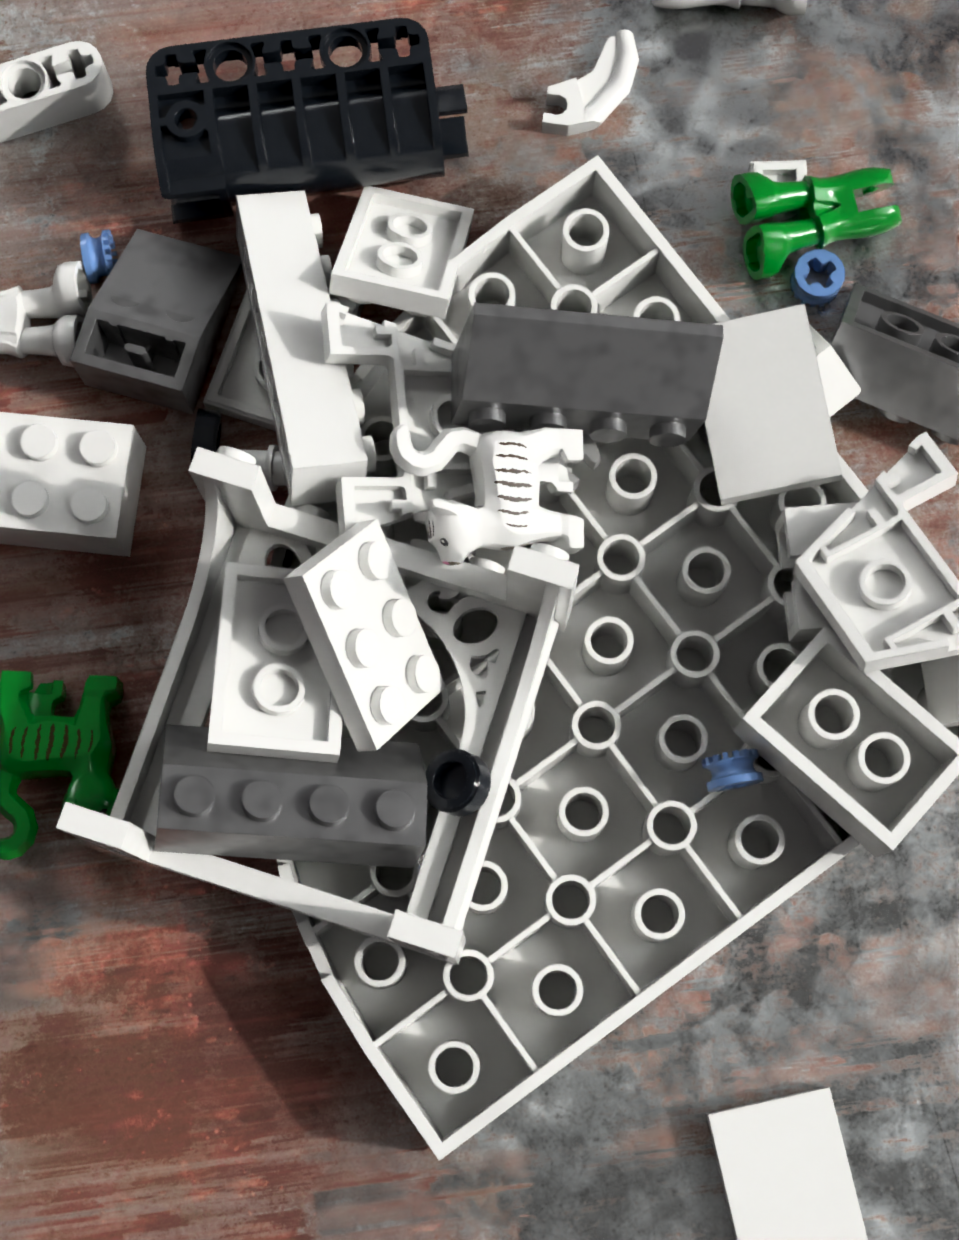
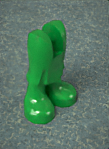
(825, 214)

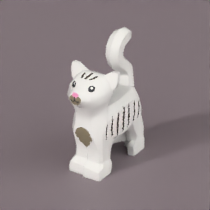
(506, 489)

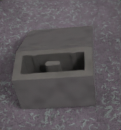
(157, 321)

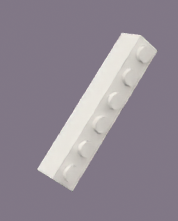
(309, 399)

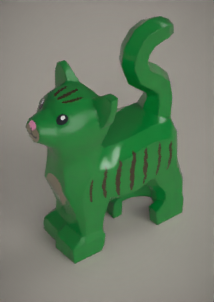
(49, 746)

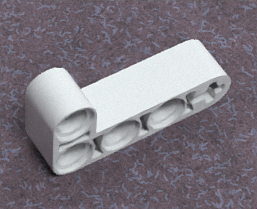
(82, 89)

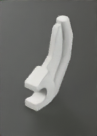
(598, 93)

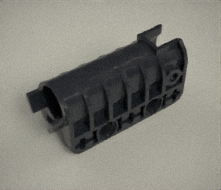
(302, 124)

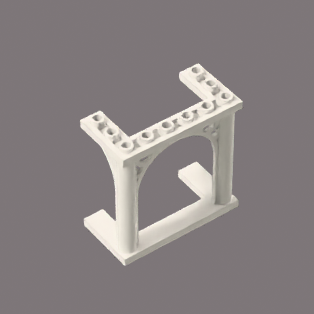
(244, 528)

